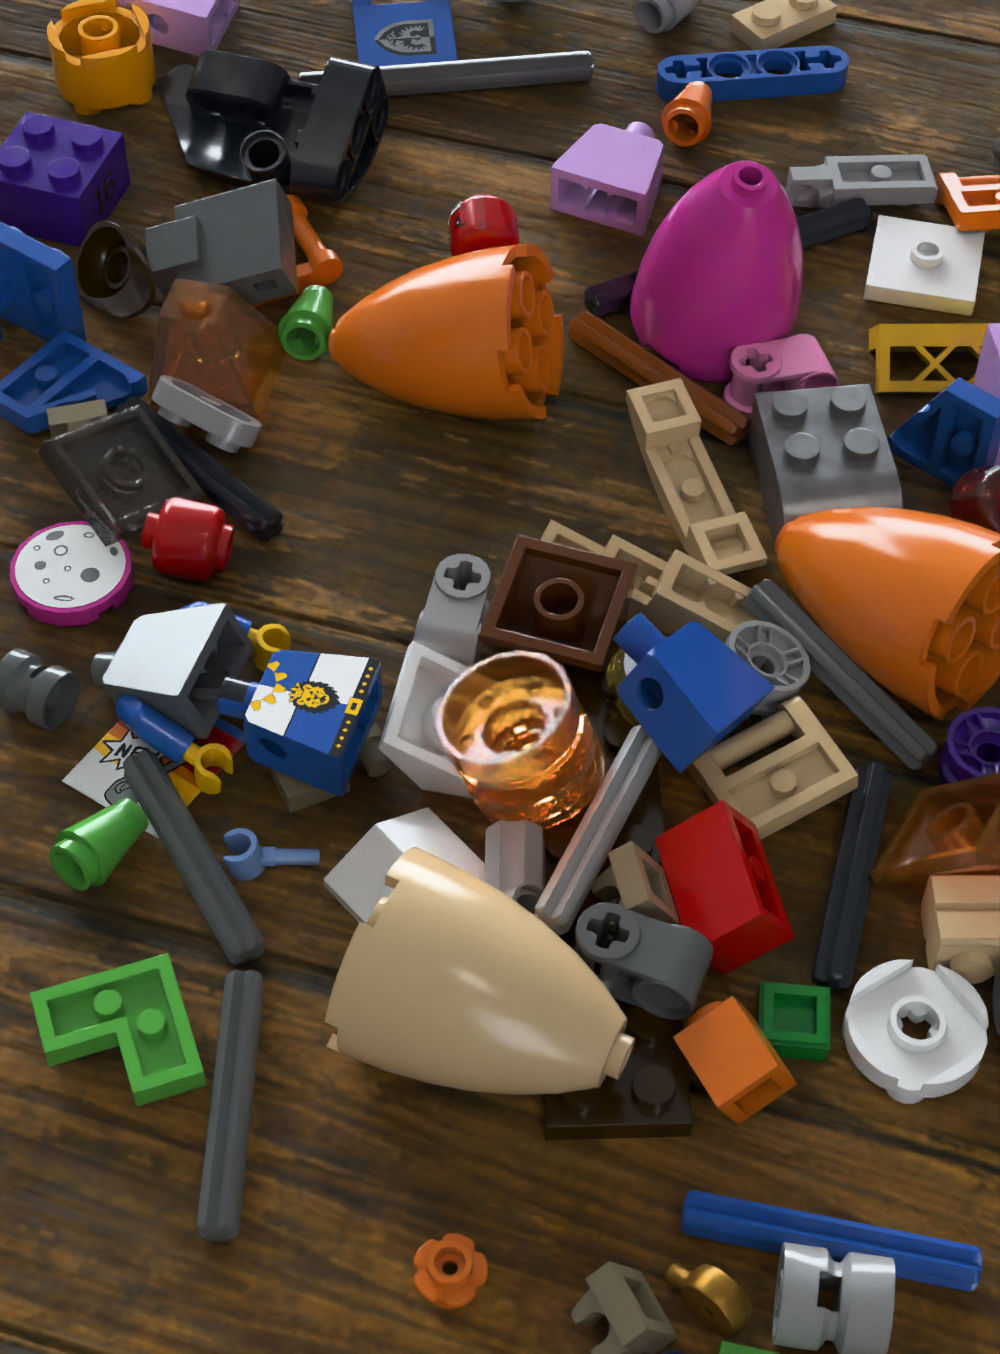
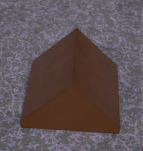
(560, 603)

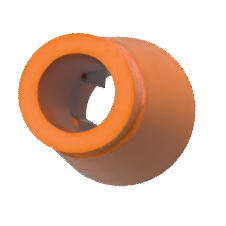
(688, 115)

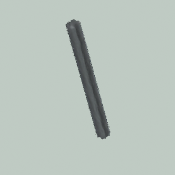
(480, 73)

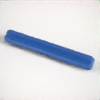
(769, 1226)

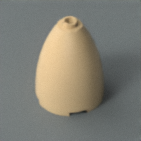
(471, 991)

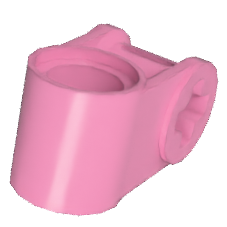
(777, 366)

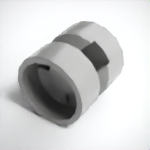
(861, 1300)

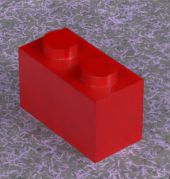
(724, 885)

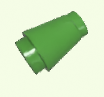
(308, 323)
(95, 846)

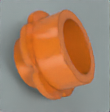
(455, 1289)

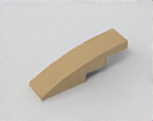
(670, 591)

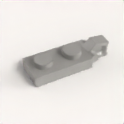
(875, 178)

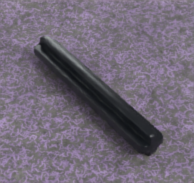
(216, 480)
(851, 879)

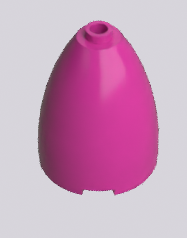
(720, 272)

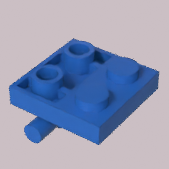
(37, 287)

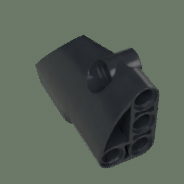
(258, 125)

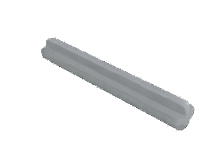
(597, 831)

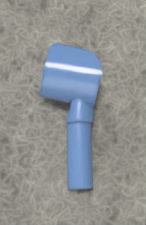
(254, 858)

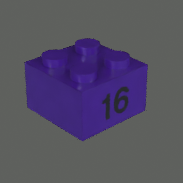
(60, 177)

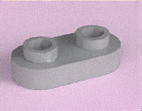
(188, 404)

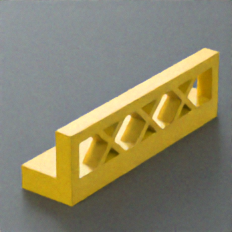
(922, 340)

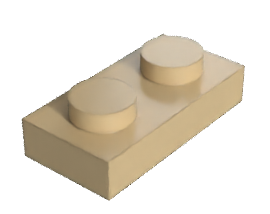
(781, 21)

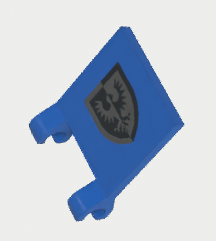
(403, 32)

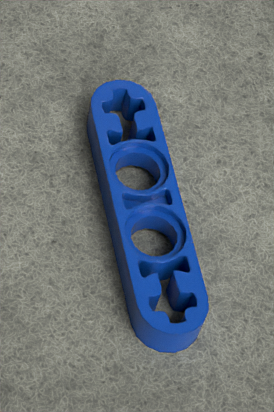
(807, 71)

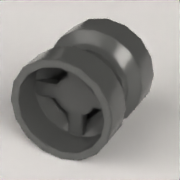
(39, 691)

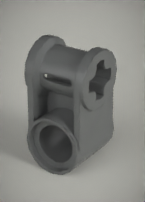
(645, 959)

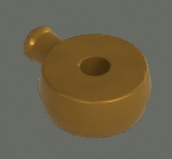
(711, 1297)

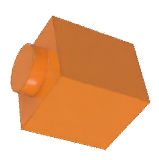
(734, 1059)

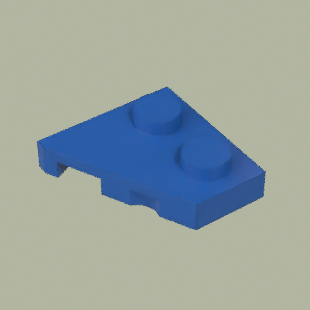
(62, 375)
(951, 433)

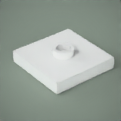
(924, 265)

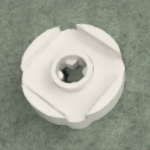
(908, 1065)

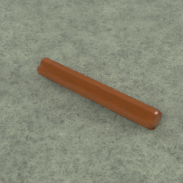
(647, 369)

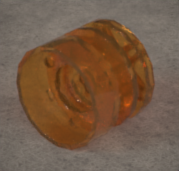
(521, 739)

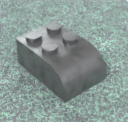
(820, 452)

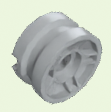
(775, 656)

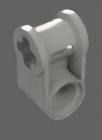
(456, 609)

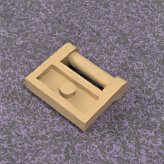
(784, 782)

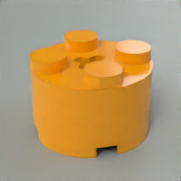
(102, 55)

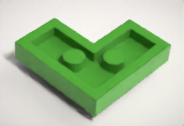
(126, 1008)

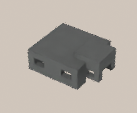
(229, 241)

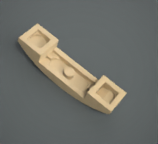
(687, 481)

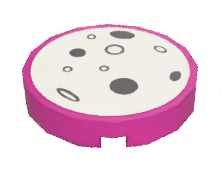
(70, 575)

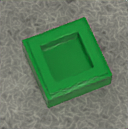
(795, 1019)

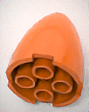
(460, 336)
(902, 598)

